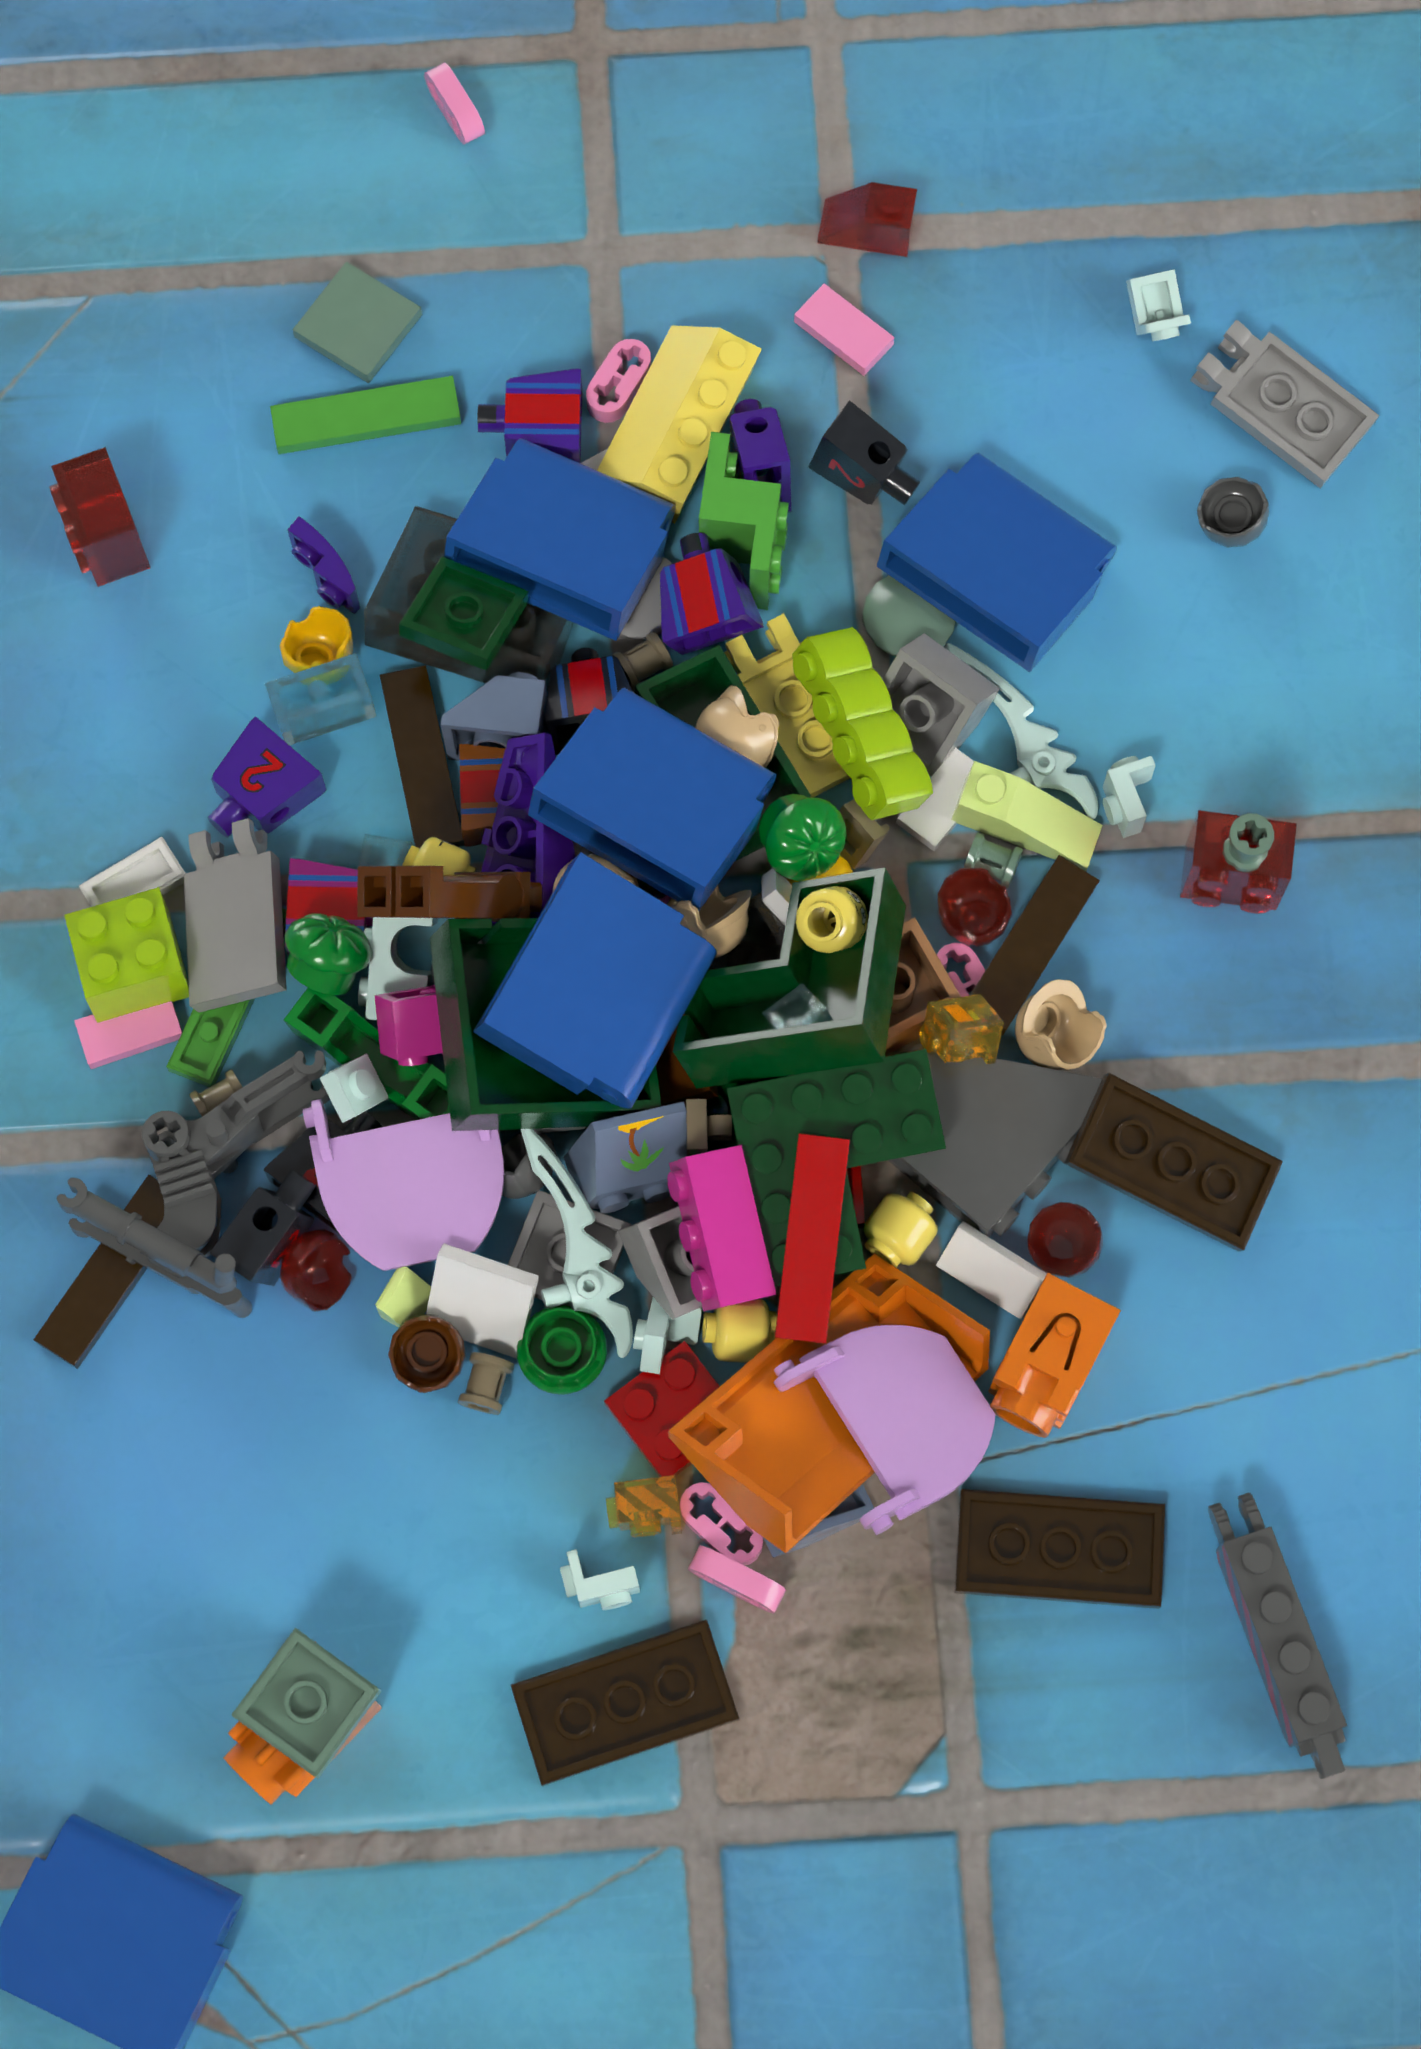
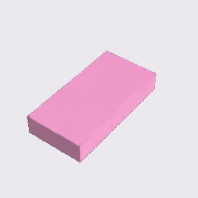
(844, 329)
(127, 1034)

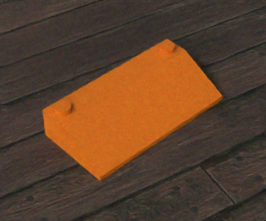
(788, 1453)

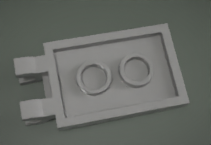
(1285, 402)
(233, 920)

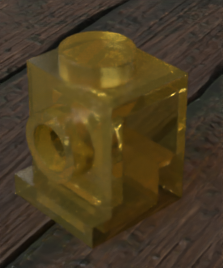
(962, 1029)
(645, 1506)

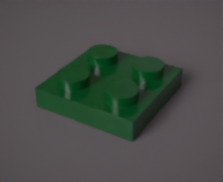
(463, 613)

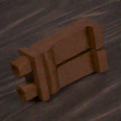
(430, 894)

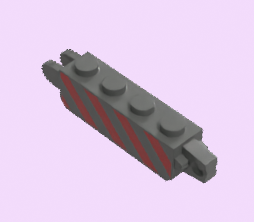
(1280, 1637)

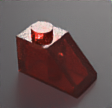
(870, 219)

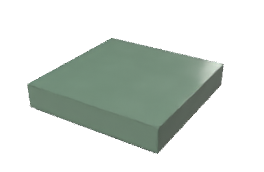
(357, 322)
(306, 1703)

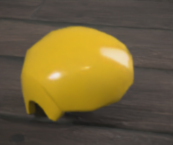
(316, 640)

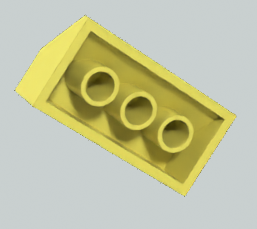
(677, 408)

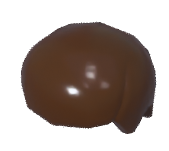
(427, 1353)

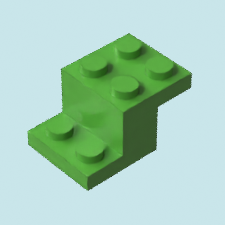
(744, 519)

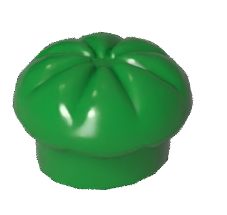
(802, 836)
(326, 952)
(562, 1350)

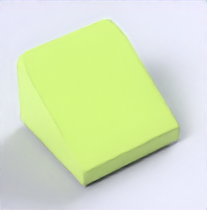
(403, 1297)

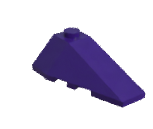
(516, 838)

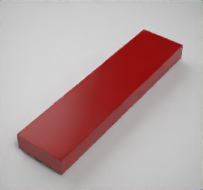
(812, 1238)

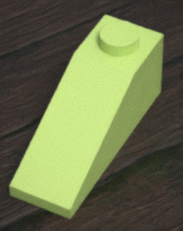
(1025, 816)

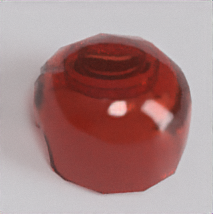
(973, 907)
(1065, 1240)
(315, 1270)

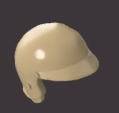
(732, 725)
(719, 921)
(1057, 1028)

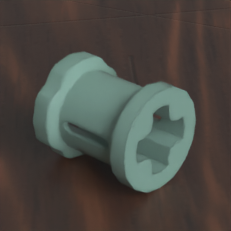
(1259, 833)
(996, 859)

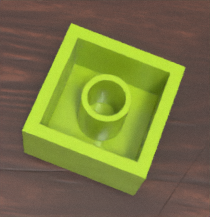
(127, 955)

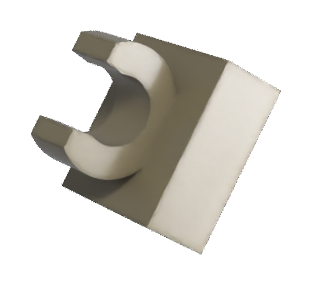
(862, 834)
(704, 1127)

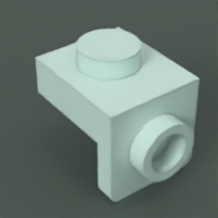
(1157, 305)
(1122, 800)
(354, 1087)
(653, 1333)
(609, 1589)

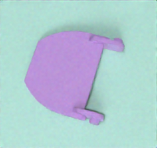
(408, 1187)
(906, 1409)

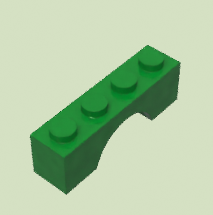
(345, 1035)

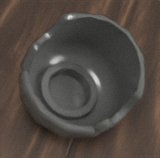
(1233, 512)
(518, 1174)

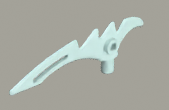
(1036, 760)
(585, 1282)

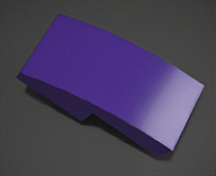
(330, 572)

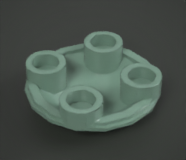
(898, 616)

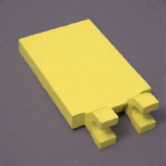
(779, 692)

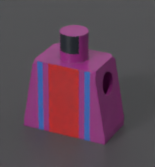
(323, 890)

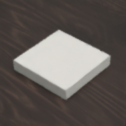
(482, 1298)

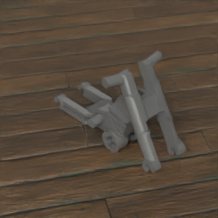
(185, 1165)

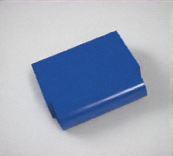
(564, 536)
(997, 559)
(653, 797)
(597, 985)
(116, 1938)

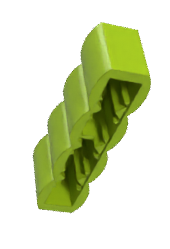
(863, 726)

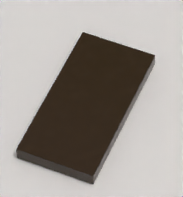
(1173, 1162)
(1060, 1548)
(624, 1702)

